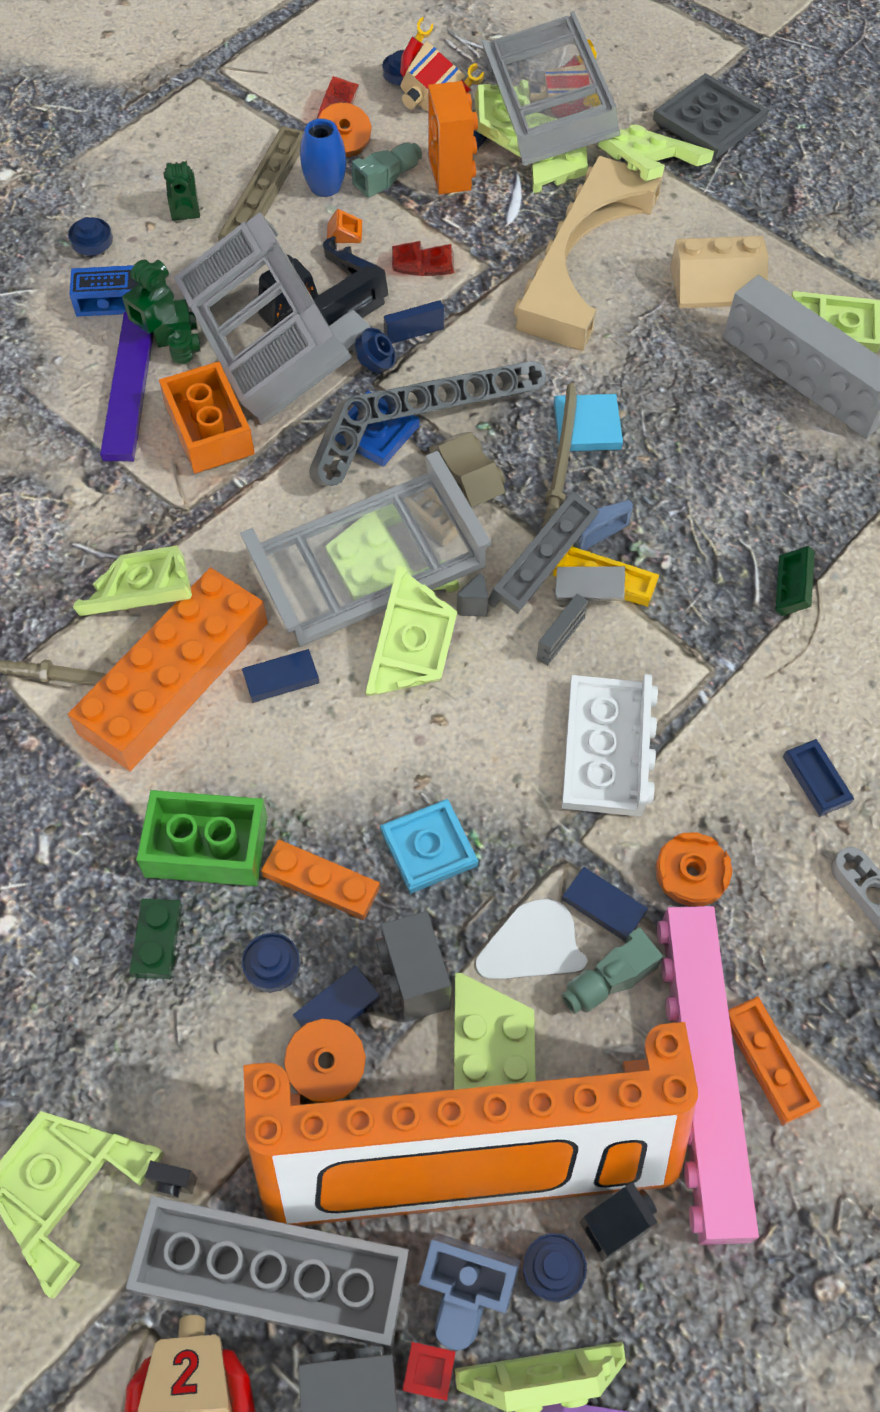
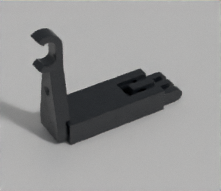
(360, 292)

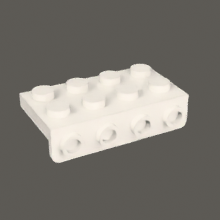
(609, 745)

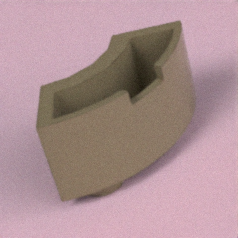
(471, 468)

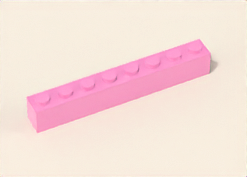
(717, 1140)

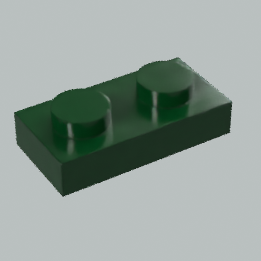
(156, 939)

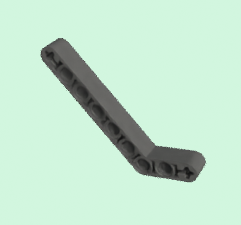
(399, 407)

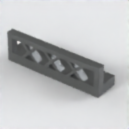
(543, 553)

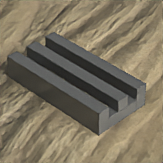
(562, 629)

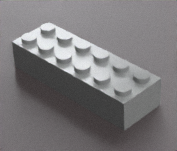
(807, 353)
(269, 1272)

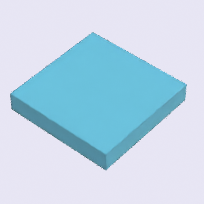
(595, 422)
(429, 846)

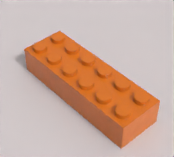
(168, 669)

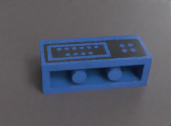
(100, 290)

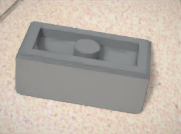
(591, 583)

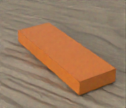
(771, 1061)

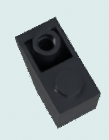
(619, 1220)

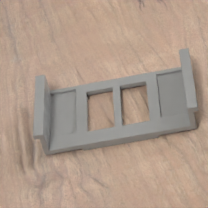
(290, 354)

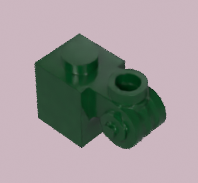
(181, 191)
(151, 300)
(178, 334)

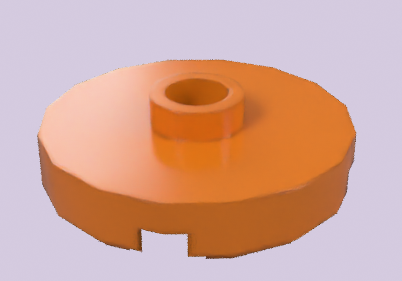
(358, 123)
(702, 854)
(302, 1060)

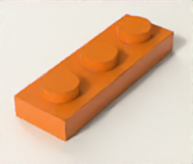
(320, 879)

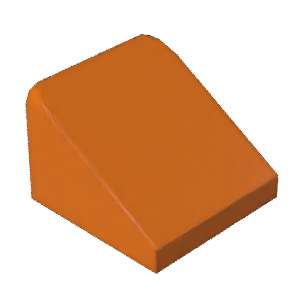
(345, 227)

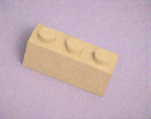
(714, 269)

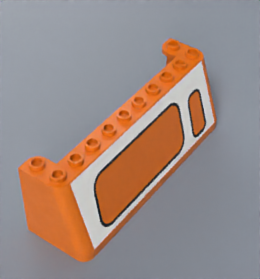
(471, 1142)

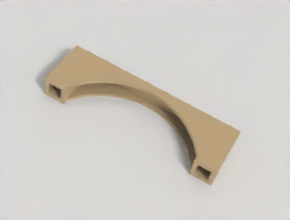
(550, 301)

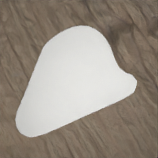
(533, 943)

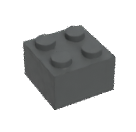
(416, 967)
(349, 1384)

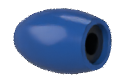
(323, 157)

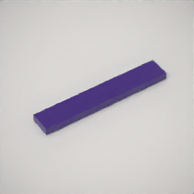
(127, 393)

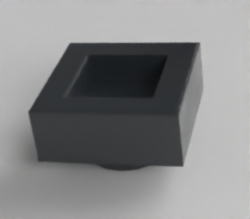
(170, 1179)

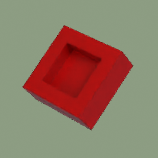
(429, 1371)

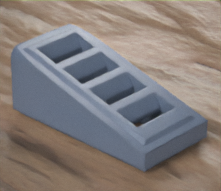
(607, 522)

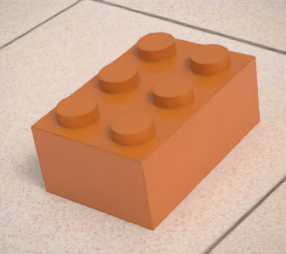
(451, 137)
(207, 417)

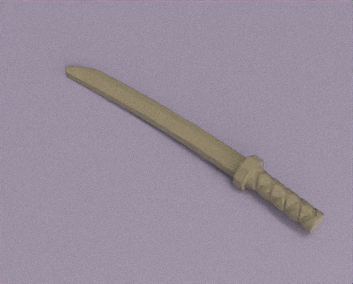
(555, 497)
(48, 671)

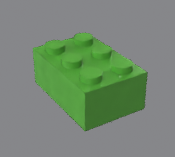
(202, 838)

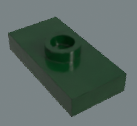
(795, 581)

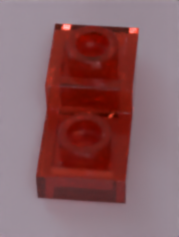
(337, 92)
(414, 260)

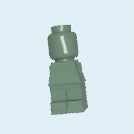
(384, 167)
(613, 974)

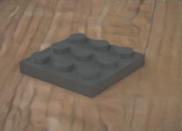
(710, 115)

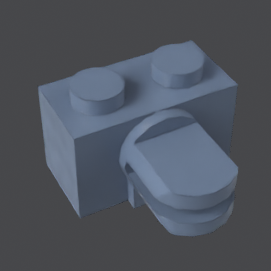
(469, 1282)

